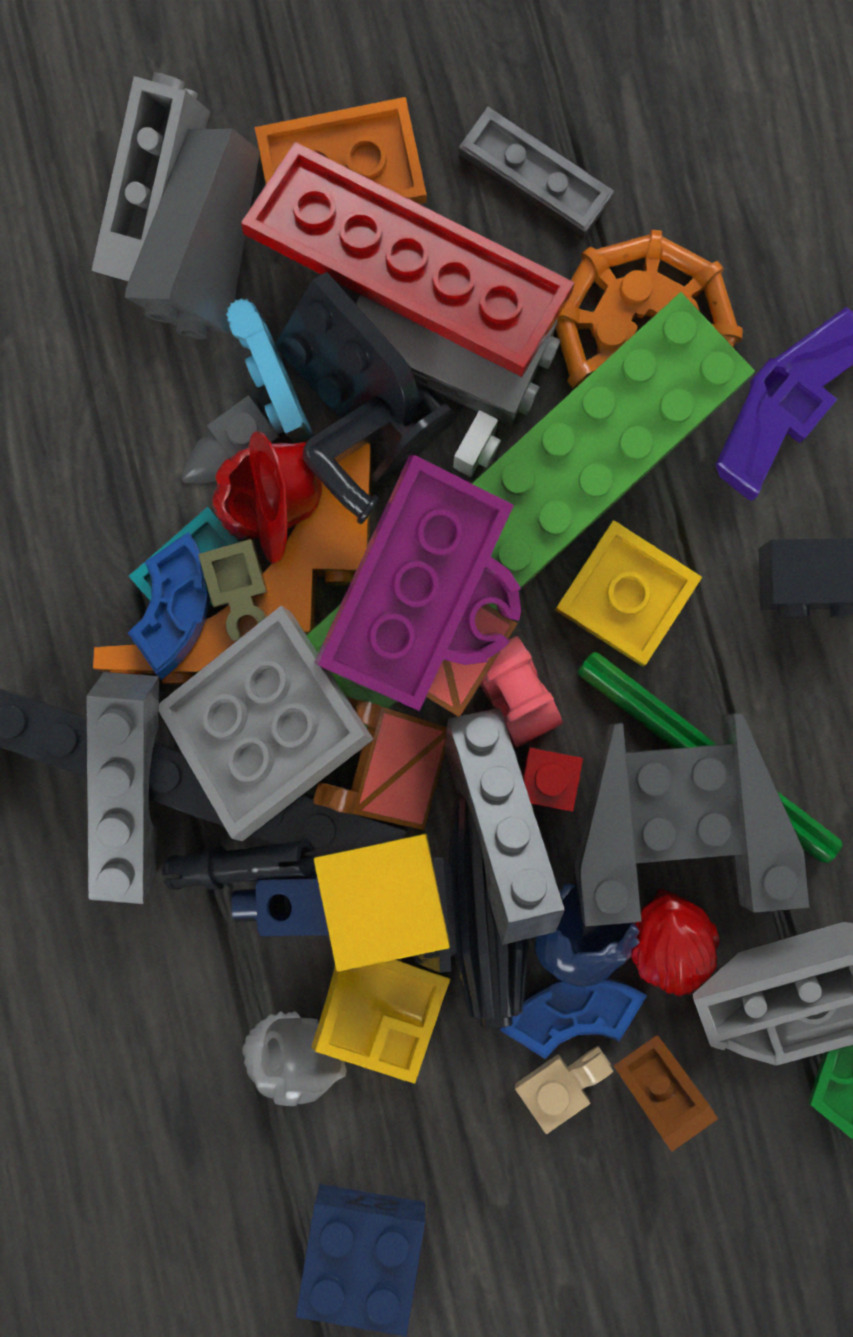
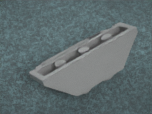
(783, 998)

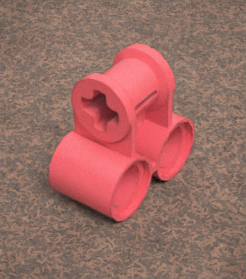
(523, 699)

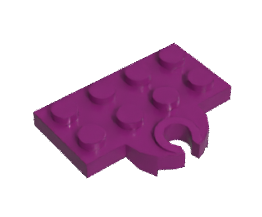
(423, 587)

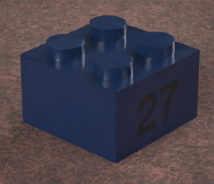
(361, 1260)

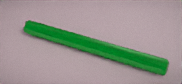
(681, 734)

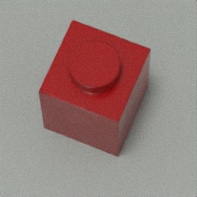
(551, 778)

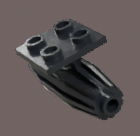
(489, 972)

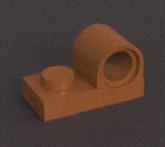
(665, 1093)

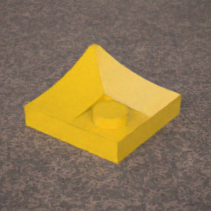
(381, 1017)

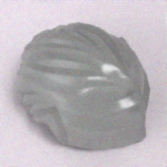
(285, 1064)

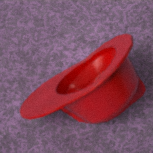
(283, 489)

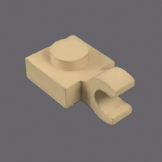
(557, 1091)

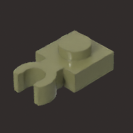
(234, 579)

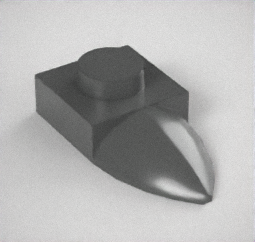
(224, 439)

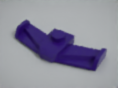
(785, 399)

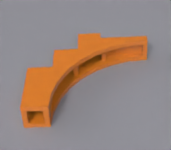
(322, 545)

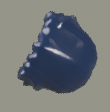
(581, 952)

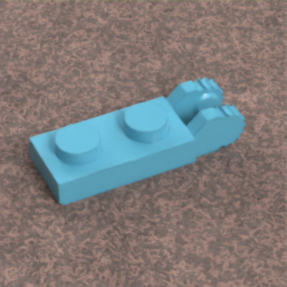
(269, 370)

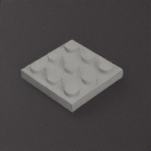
(262, 724)

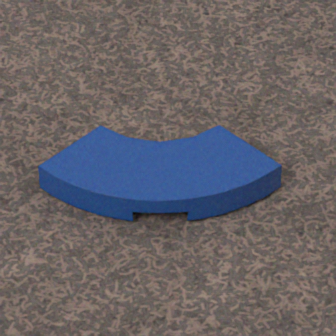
(176, 606)
(566, 1010)

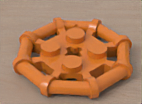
(635, 296)

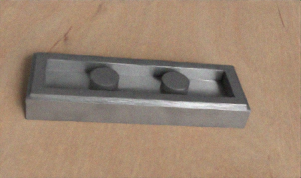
(535, 172)

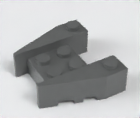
(686, 808)

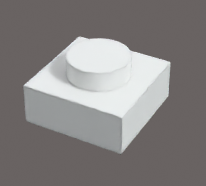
(478, 444)

